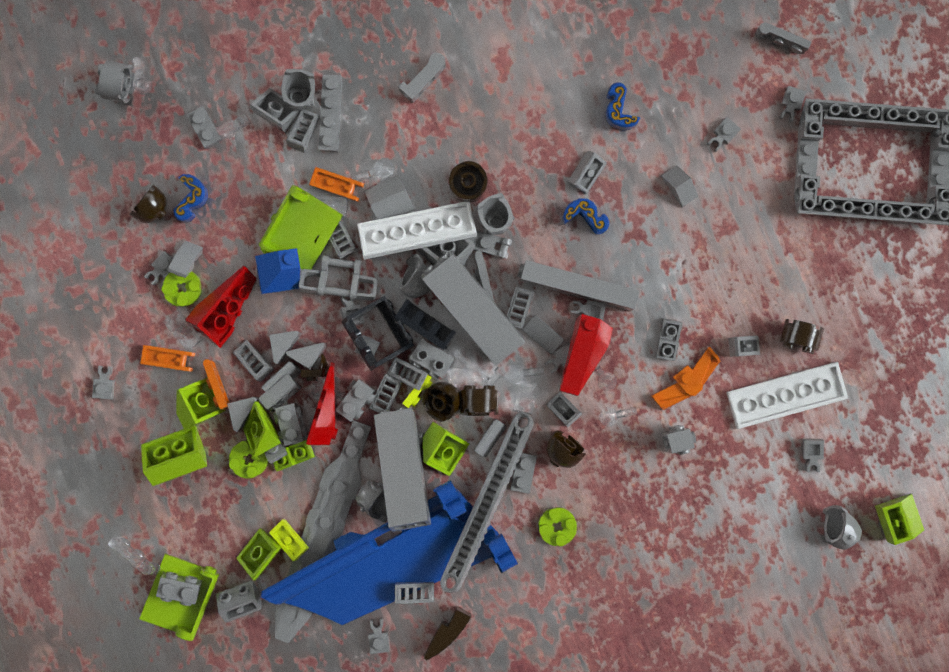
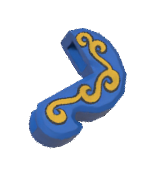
(614, 109)
(193, 200)
(589, 213)

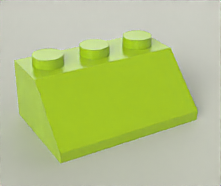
(173, 456)

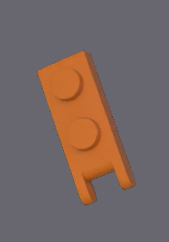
(335, 183)
(165, 358)
(214, 382)

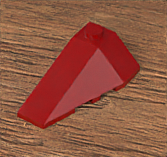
(219, 310)
(587, 347)
(324, 419)

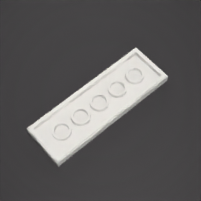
(416, 230)
(787, 395)

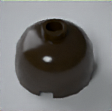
(150, 206)
(442, 401)
(564, 451)

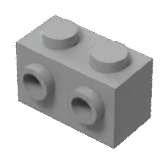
(433, 356)
(358, 396)
(290, 424)
(678, 440)
(178, 588)
(238, 601)

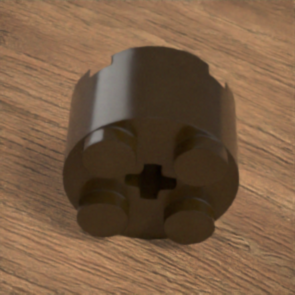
(460, 174)
(801, 335)
(479, 401)

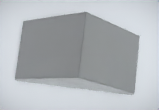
(680, 185)
(281, 343)
(744, 346)
(307, 355)
(564, 409)
(239, 412)

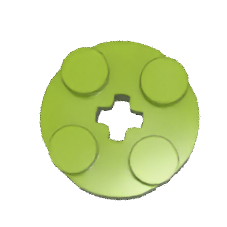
(182, 299)
(238, 464)
(568, 525)

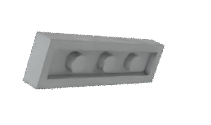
(330, 113)

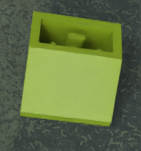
(900, 519)

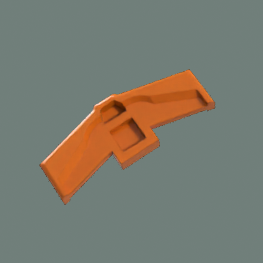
(688, 381)

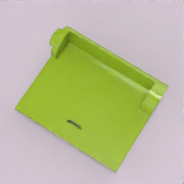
(298, 226)
(173, 615)

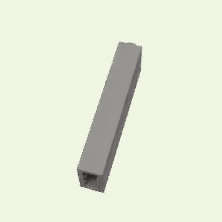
(578, 285)
(472, 307)
(402, 469)

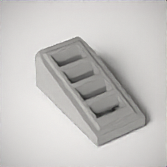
(295, 144)
(349, 251)
(518, 290)
(395, 368)
(264, 372)
(379, 392)
(398, 585)

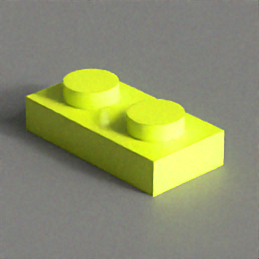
(413, 398)
(289, 540)

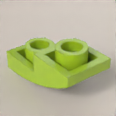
(296, 454)

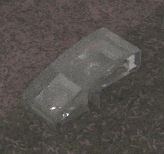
(468, 376)

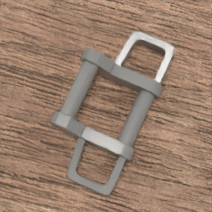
(323, 274)

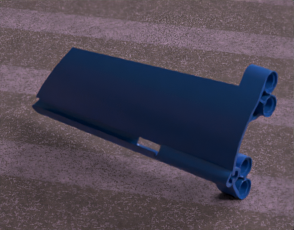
(364, 575)

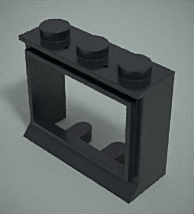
(425, 325)
(396, 326)

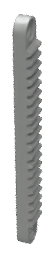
(487, 503)

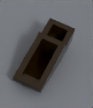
(447, 632)

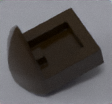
(313, 374)

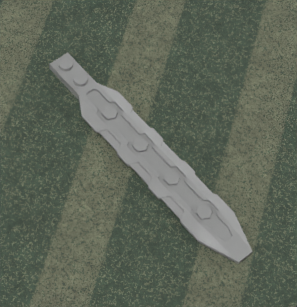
(325, 521)

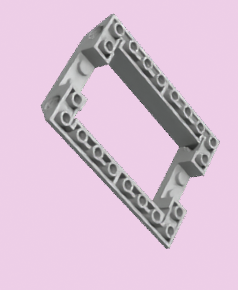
(879, 116)

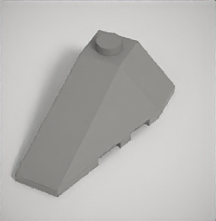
(461, 248)

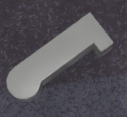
(423, 78)

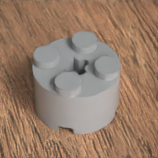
(115, 81)

